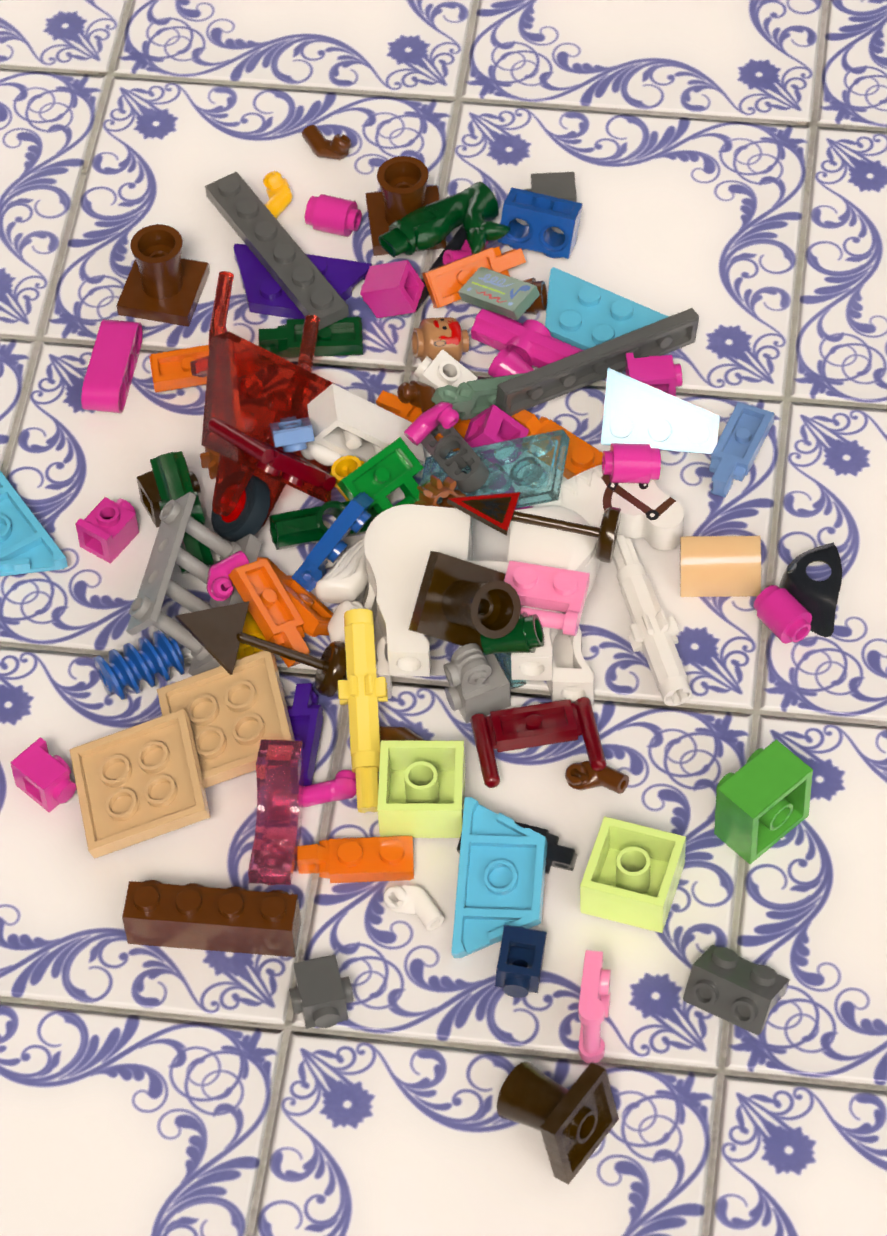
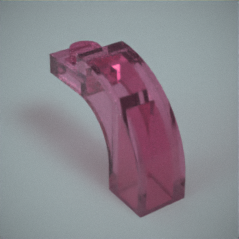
(278, 812)

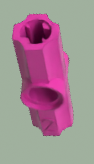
(528, 339)

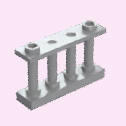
(157, 583)

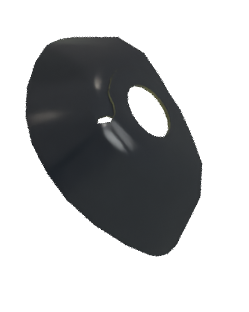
(816, 596)

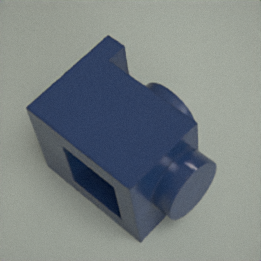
(520, 961)

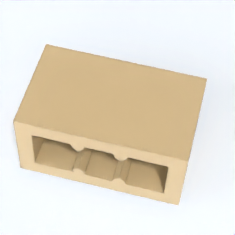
(720, 566)

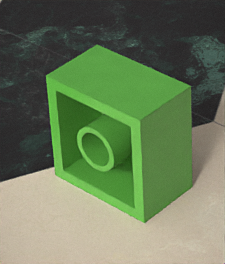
(762, 801)

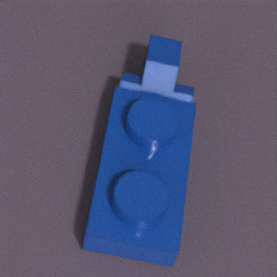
(332, 543)

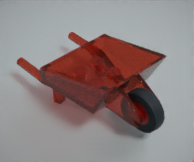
(249, 392)

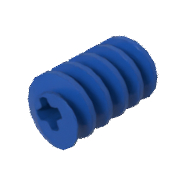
(139, 664)

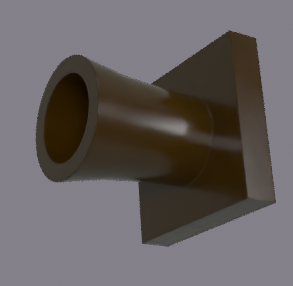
(464, 601)
(569, 1120)

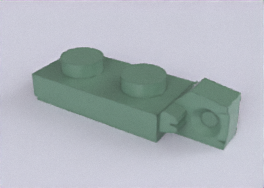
(472, 396)

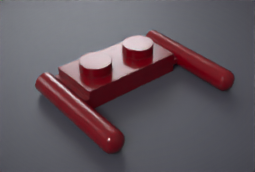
(273, 458)
(535, 727)

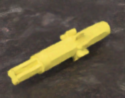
(362, 694)

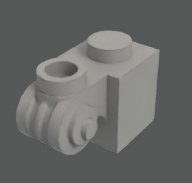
(476, 682)

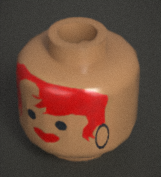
(439, 334)

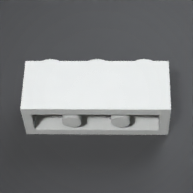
(356, 425)

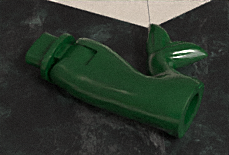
(432, 223)

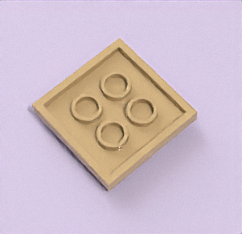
(231, 714)
(139, 783)

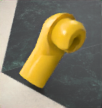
(278, 193)

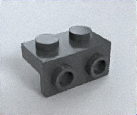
(734, 988)

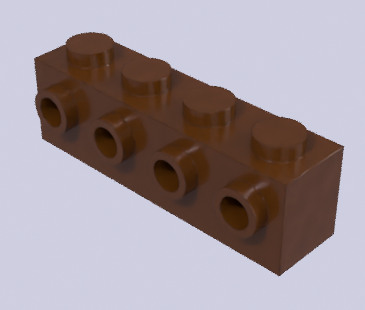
(212, 918)

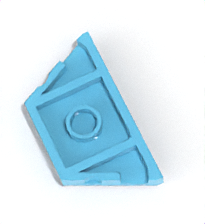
(589, 314)
(23, 540)
(497, 879)

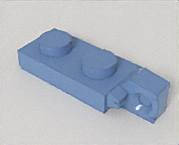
(292, 433)
(739, 446)

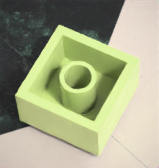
(421, 788)
(632, 874)

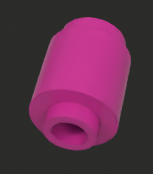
(333, 215)
(631, 463)
(783, 614)

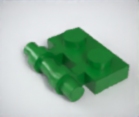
(384, 474)

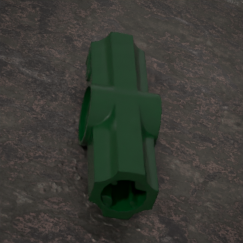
(172, 483)
(306, 525)

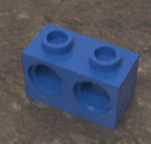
(540, 214)

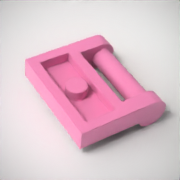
(550, 590)
(593, 1006)

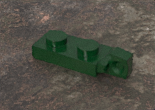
(334, 340)

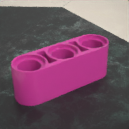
(112, 366)

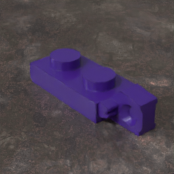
(306, 723)

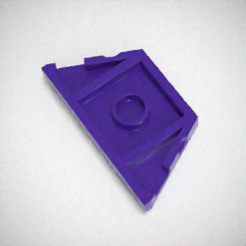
(268, 298)

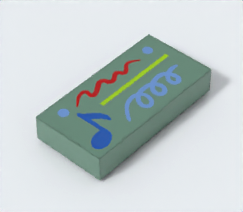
(499, 293)

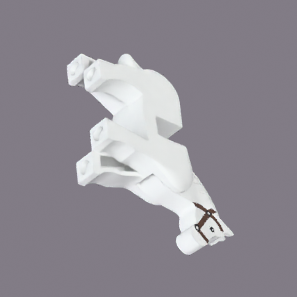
(399, 544)

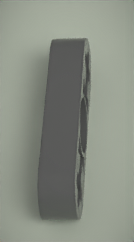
(464, 457)

